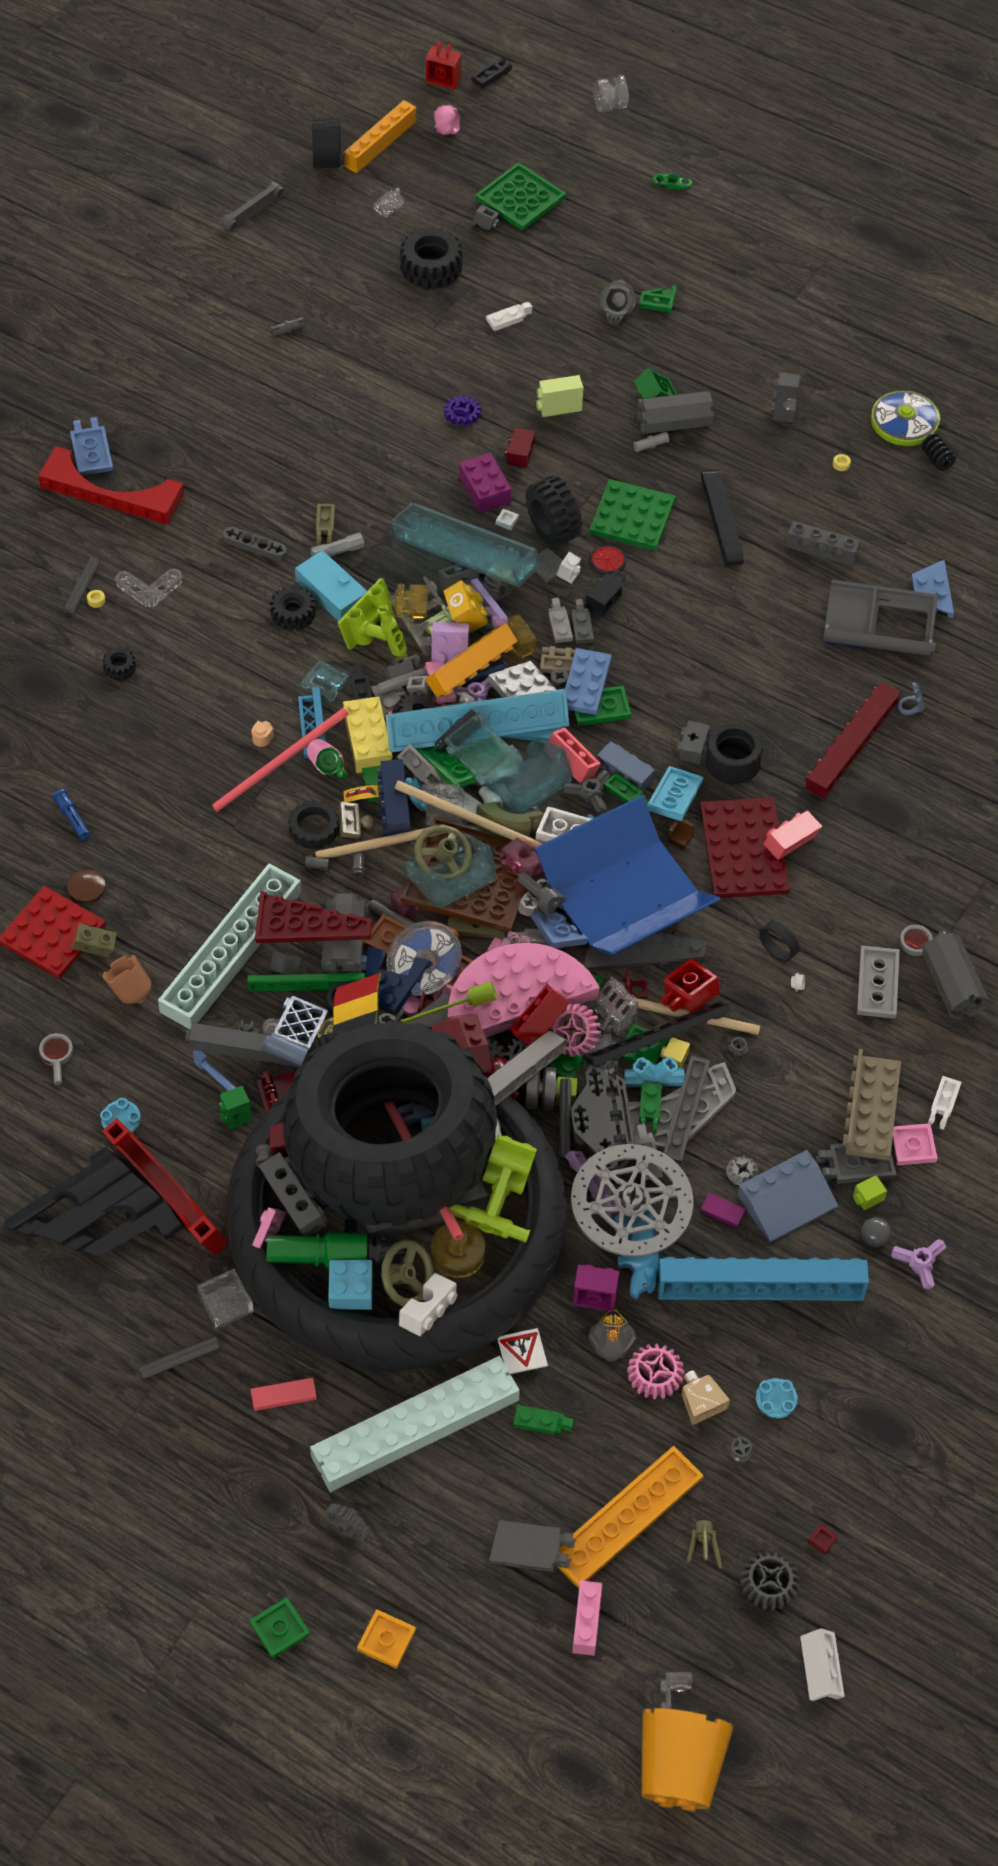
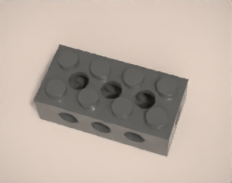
(294, 1196)

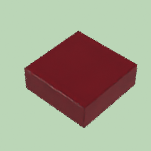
(822, 1539)

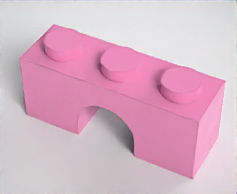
(587, 1618)

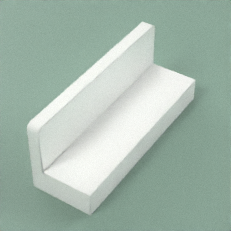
(822, 1665)

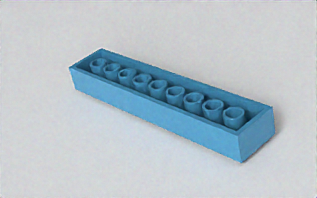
(762, 1279)

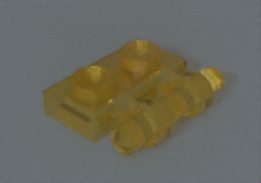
(417, 601)

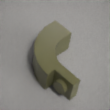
(520, 823)

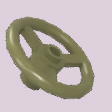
(444, 851)
(405, 1272)

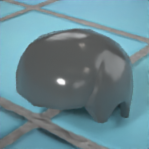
(876, 1232)

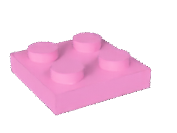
(914, 1144)

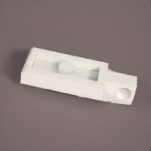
(509, 316)

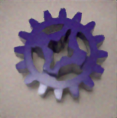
(462, 410)

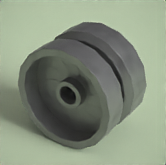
(542, 1088)

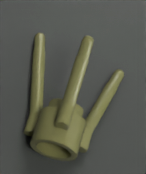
(704, 1533)

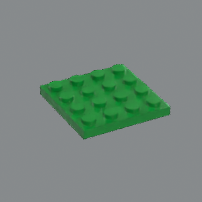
(520, 196)
(632, 514)
(448, 768)

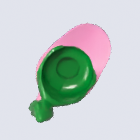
(326, 758)

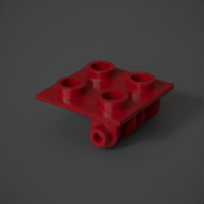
(274, 1087)

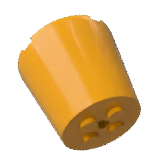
(682, 1757)

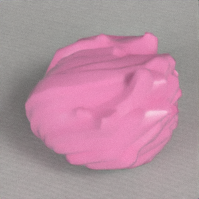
(447, 120)

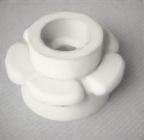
(798, 982)

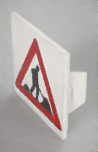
(522, 1351)

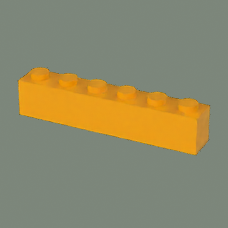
(380, 136)
(470, 660)

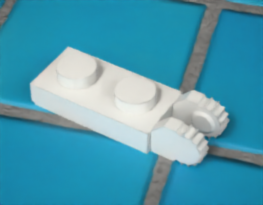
(944, 1100)

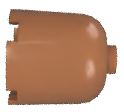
(128, 980)

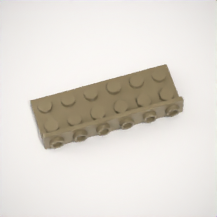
(872, 1107)

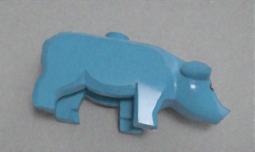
(643, 1268)

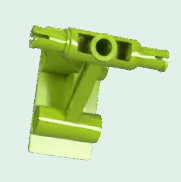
(360, 622)
(508, 1172)

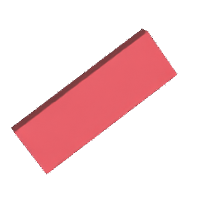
(283, 1394)

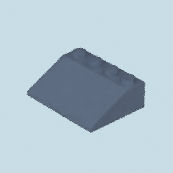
(787, 1196)

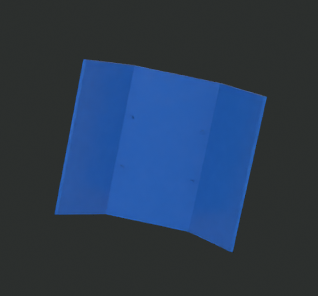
(619, 878)

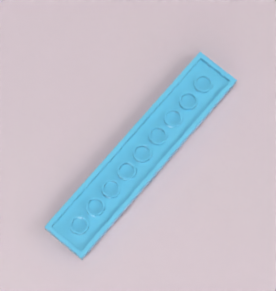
(504, 715)

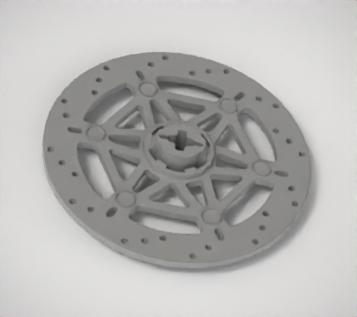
(633, 1210)

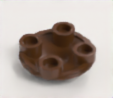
(86, 886)

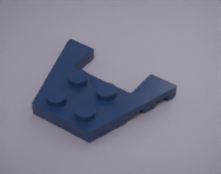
(394, 988)

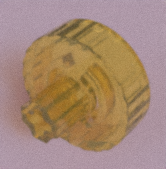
(471, 1246)

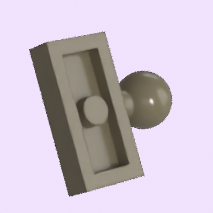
(350, 820)

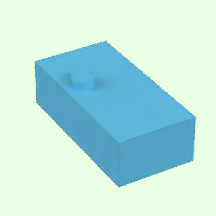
(329, 584)

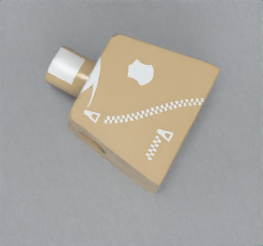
(703, 1397)

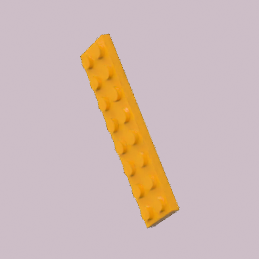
(629, 1514)

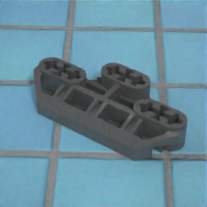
(595, 1112)

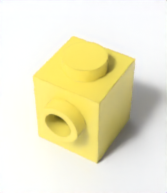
(677, 1050)

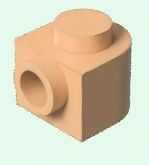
(262, 733)

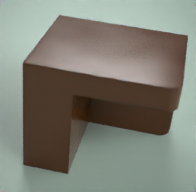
(681, 833)

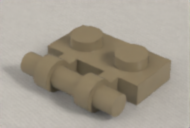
(552, 661)

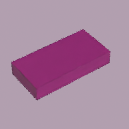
(722, 1210)

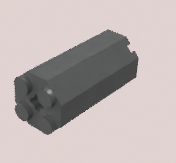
(675, 412)
(344, 955)
(954, 975)

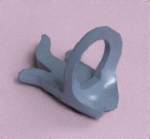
(917, 697)

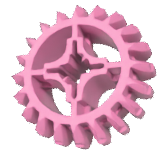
(576, 1022)
(641, 1363)

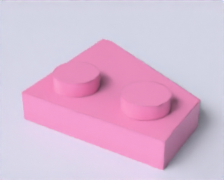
(271, 1223)

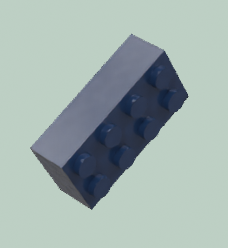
(392, 802)

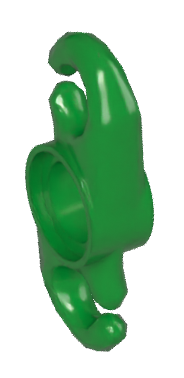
(672, 186)

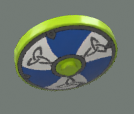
(904, 418)

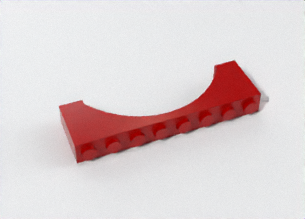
(153, 503)
(166, 1186)

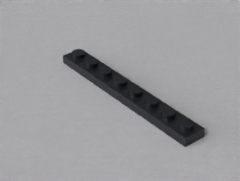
(663, 1031)

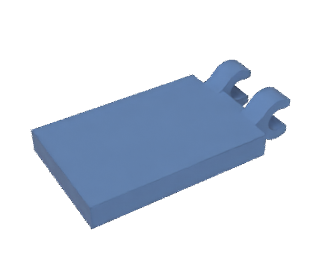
(91, 448)

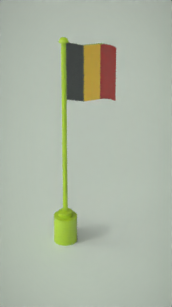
(358, 1002)

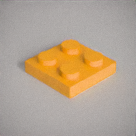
(386, 1639)

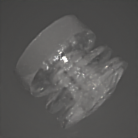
(610, 93)

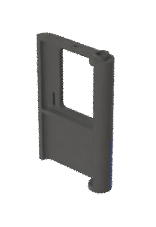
(854, 612)

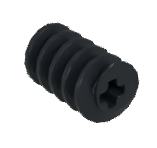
(938, 452)

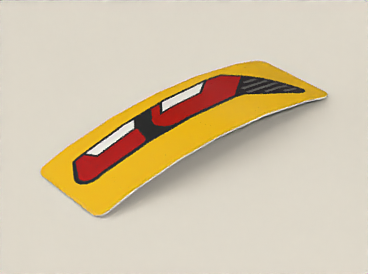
(361, 793)

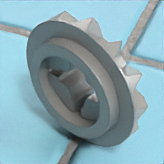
(733, 1170)

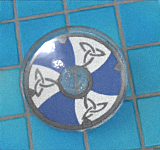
(431, 942)

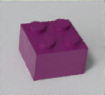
(595, 1287)

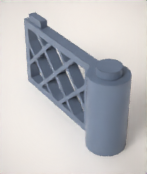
(288, 1046)

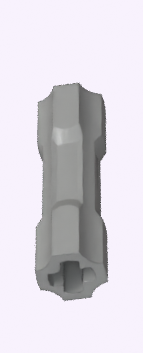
(349, 543)

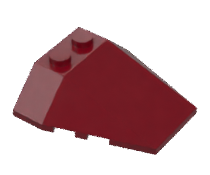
(468, 1034)

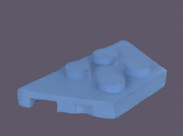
(935, 581)

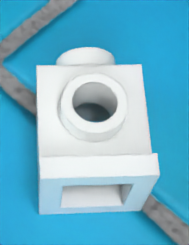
(569, 568)

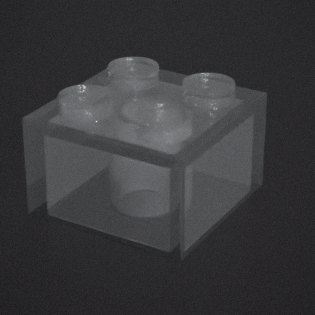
(225, 1299)

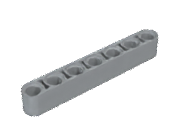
(526, 1065)

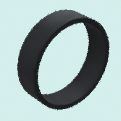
(785, 934)

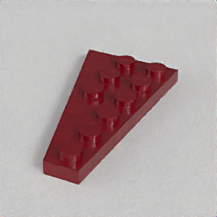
(300, 921)

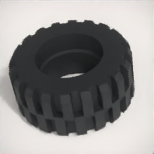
(431, 272)
(553, 510)

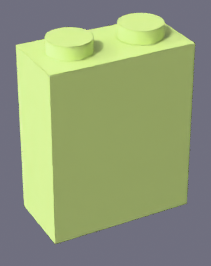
(560, 396)

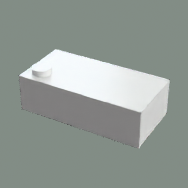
(557, 822)

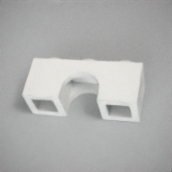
(420, 1316)

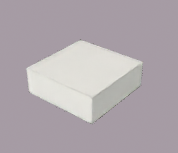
(507, 519)

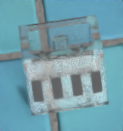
(617, 1003)

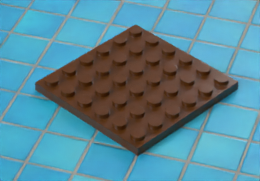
(489, 906)

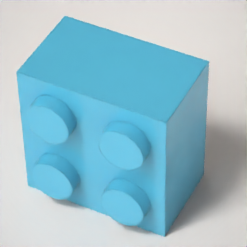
(350, 1284)

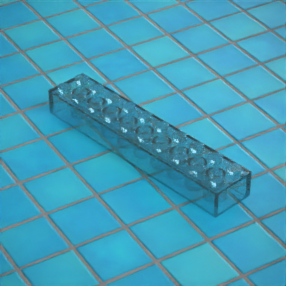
(465, 544)

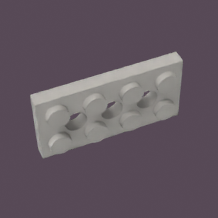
(867, 988)

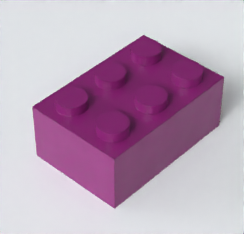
(485, 482)

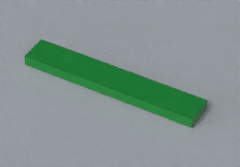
(299, 982)

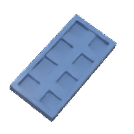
(587, 680)

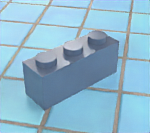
(617, 760)

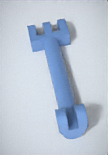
(201, 1062)

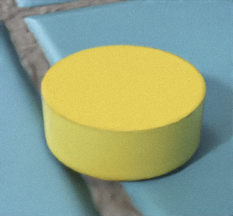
(841, 462)
(96, 598)

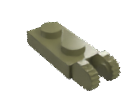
(325, 522)

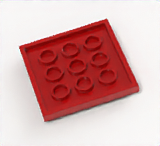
(46, 931)

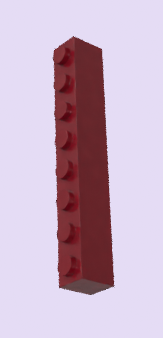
(852, 740)

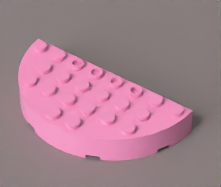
(518, 976)

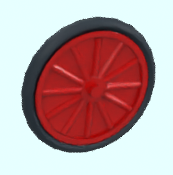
(607, 559)

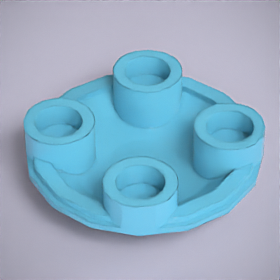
(421, 805)
(123, 1110)
(776, 1397)

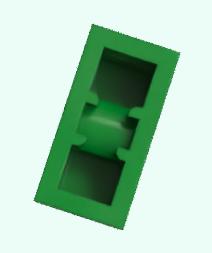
(235, 1107)

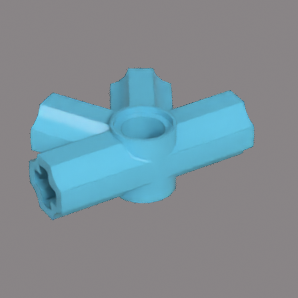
(664, 1072)

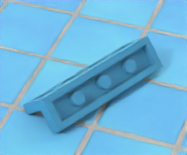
(317, 714)

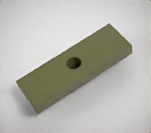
(472, 929)

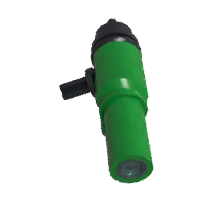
(333, 1246)

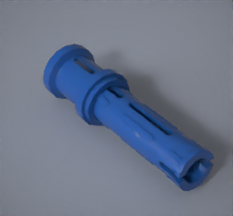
(81, 830)

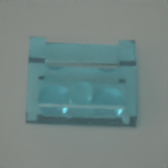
(327, 675)

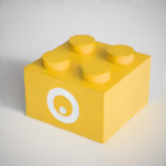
(466, 605)

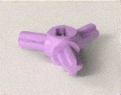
(476, 690)
(921, 1260)

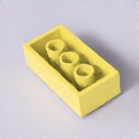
(367, 732)

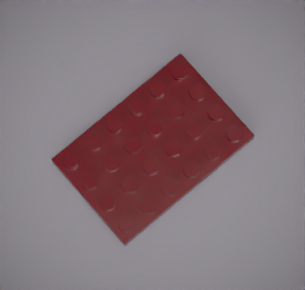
(736, 851)

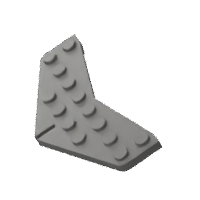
(716, 1094)

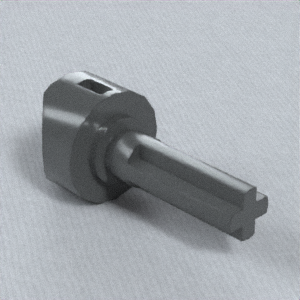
(548, 899)

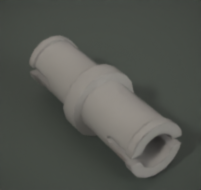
(651, 442)

